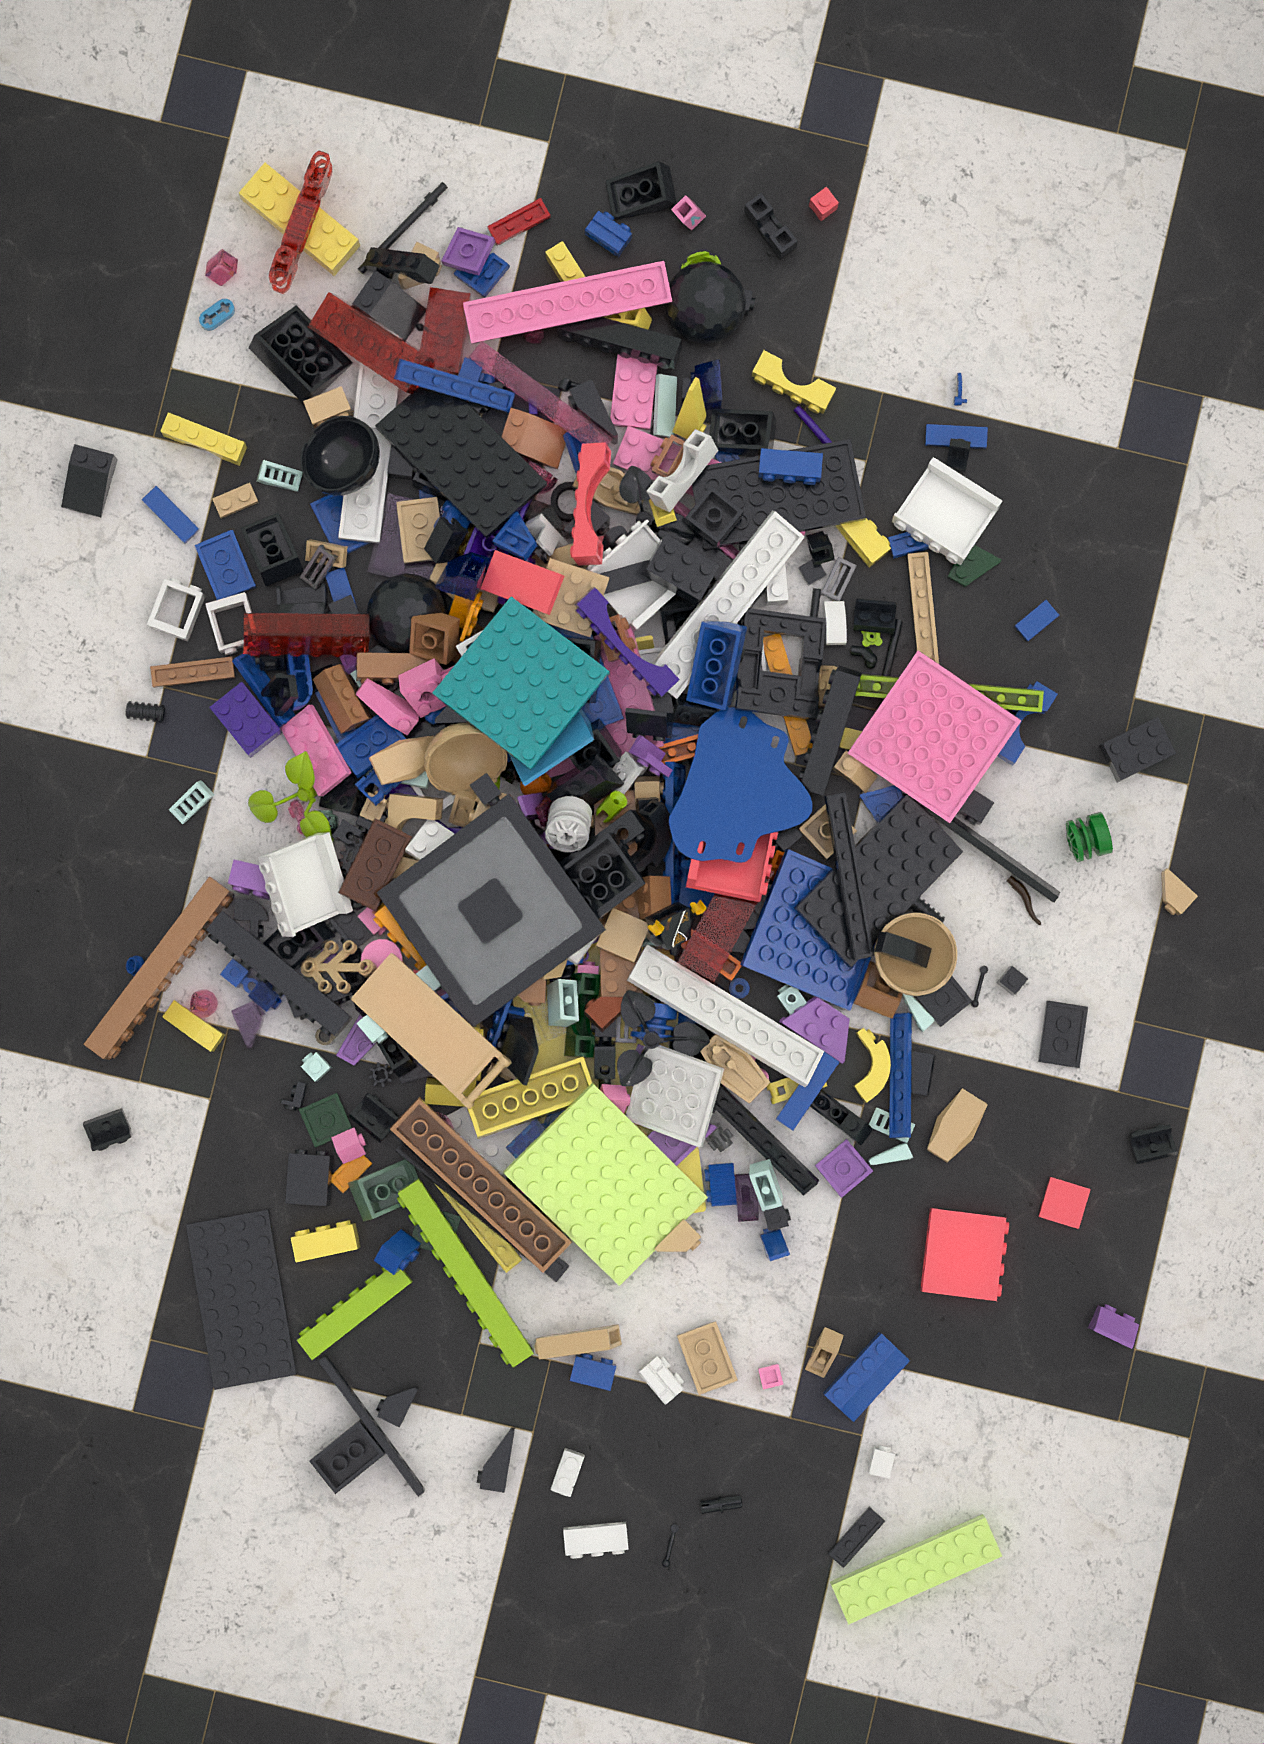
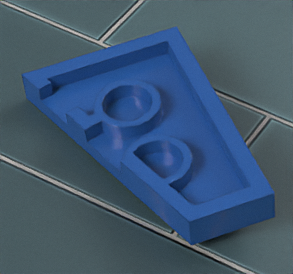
(881, 800)

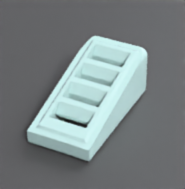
(277, 483)
(196, 807)
(920, 1015)
(874, 1119)
(897, 1153)

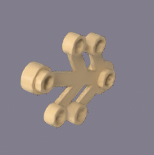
(335, 966)

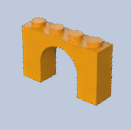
(385, 918)

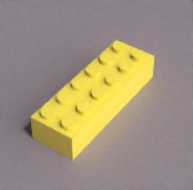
(274, 201)
(518, 1104)

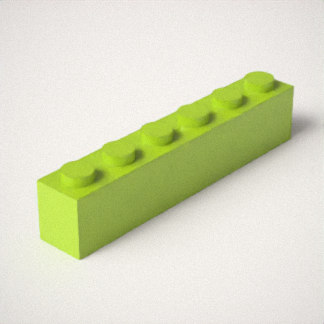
(352, 1312)

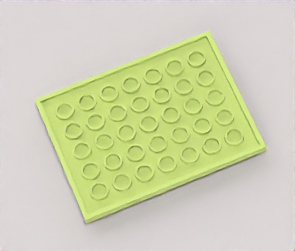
(605, 1184)

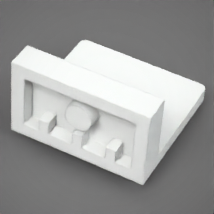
(628, 771)

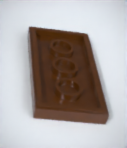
(374, 864)

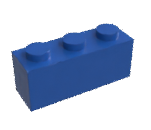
(790, 466)

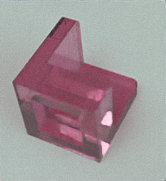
(221, 267)

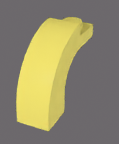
(880, 1066)

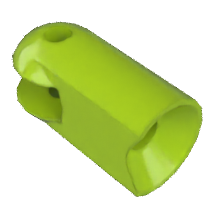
(612, 805)

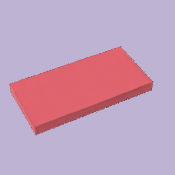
(523, 581)

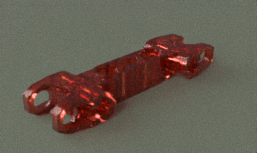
(300, 222)

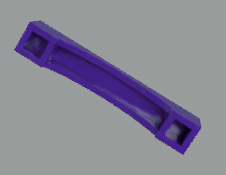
(594, 608)

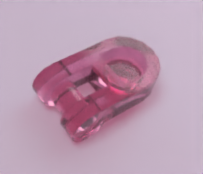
(297, 811)

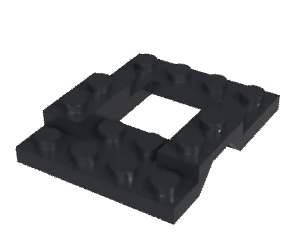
(780, 692)

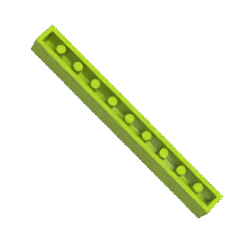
(1006, 697)
(465, 1272)

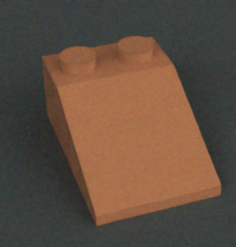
(534, 438)

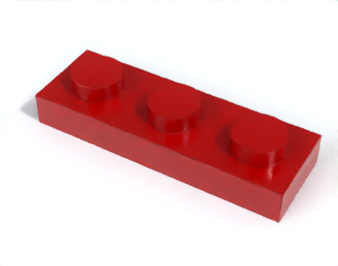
(519, 221)

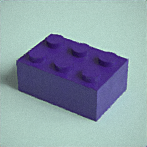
(246, 719)

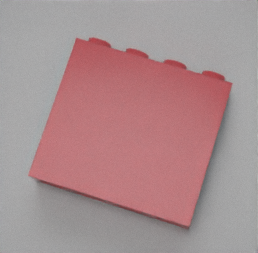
(732, 878)
(964, 1254)

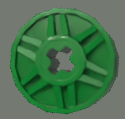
(1084, 838)

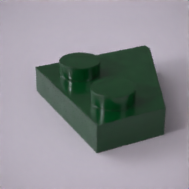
(973, 567)

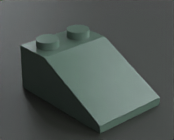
(379, 1190)

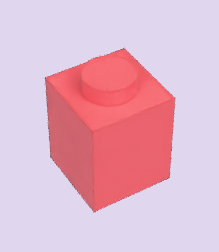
(823, 204)

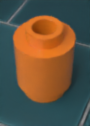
(539, 785)

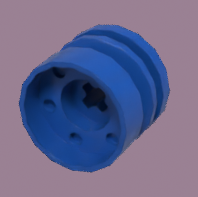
(658, 1023)

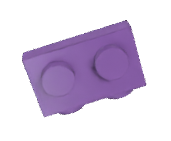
(649, 756)

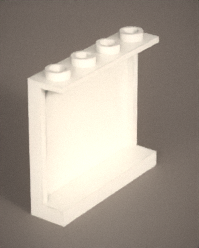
(946, 512)
(642, 600)
(304, 883)

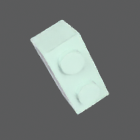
(562, 1003)
(766, 1185)

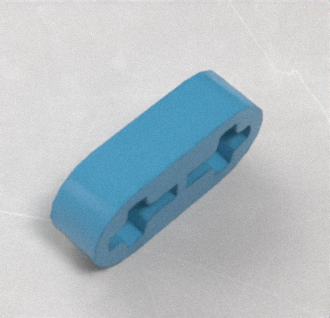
(214, 310)

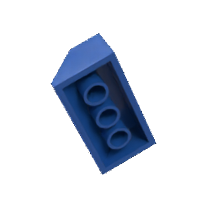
(716, 664)
(866, 1376)

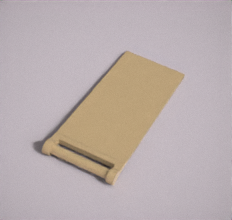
(428, 1028)

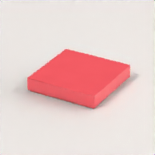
(1064, 1202)

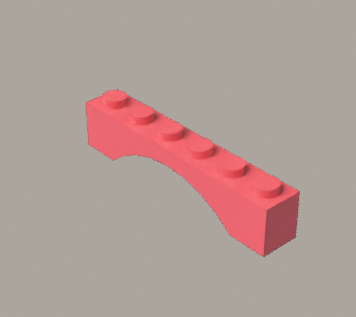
(594, 465)

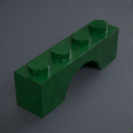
(579, 1038)

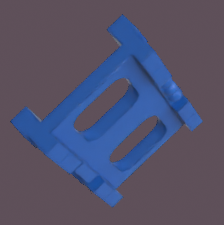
(372, 778)

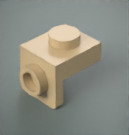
(371, 811)

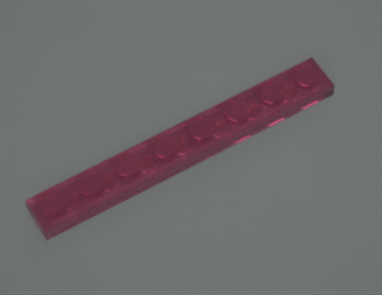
(538, 395)

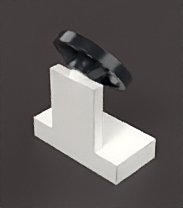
(546, 537)

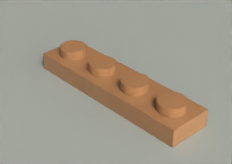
(192, 672)

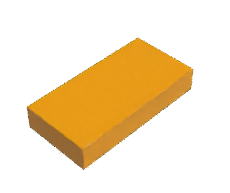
(349, 1172)

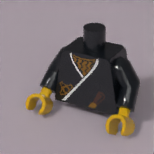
(673, 925)

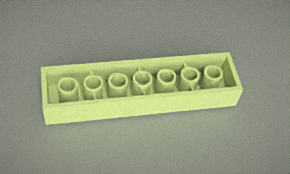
(916, 1569)

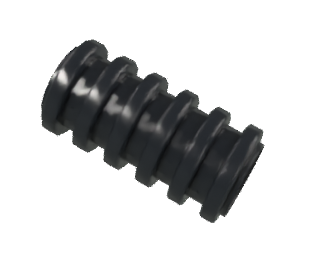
(144, 711)
(920, 906)

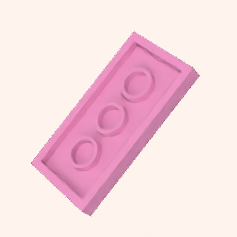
(633, 393)
(309, 734)

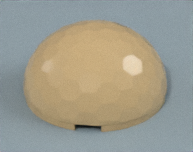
(461, 756)
(942, 962)

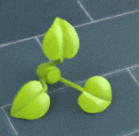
(300, 772)

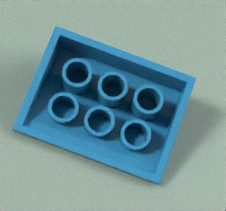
(572, 739)

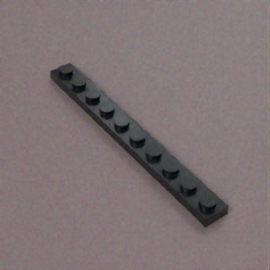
(554, 1271)

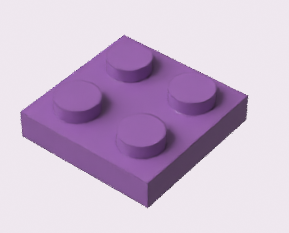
(468, 251)
(843, 1168)

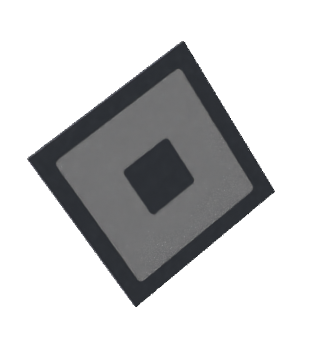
(491, 911)

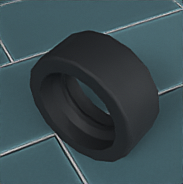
(554, 500)

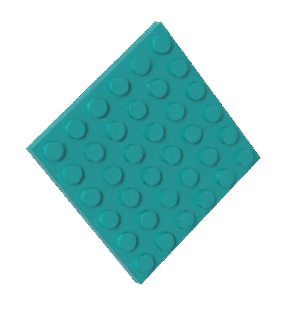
(521, 683)

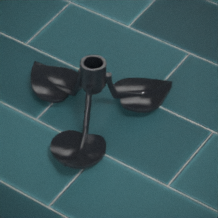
(633, 489)
(637, 1009)

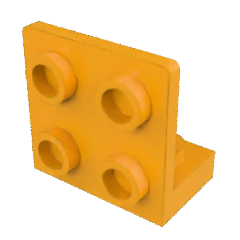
(467, 612)

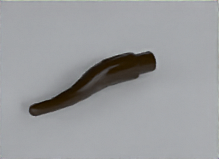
(1023, 892)

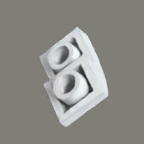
(835, 623)

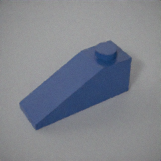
(774, 1244)

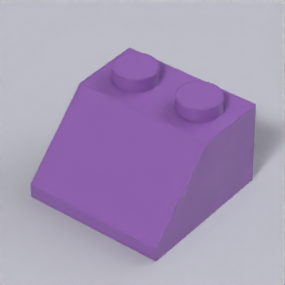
(1116, 1327)

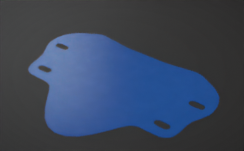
(736, 789)

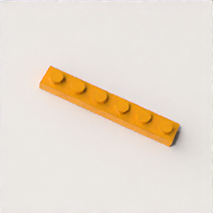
(778, 662)

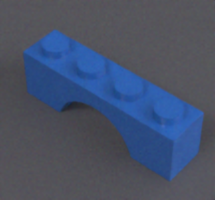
(1014, 745)

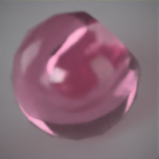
(203, 1003)

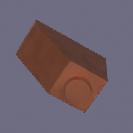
(603, 1011)

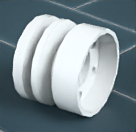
(568, 824)

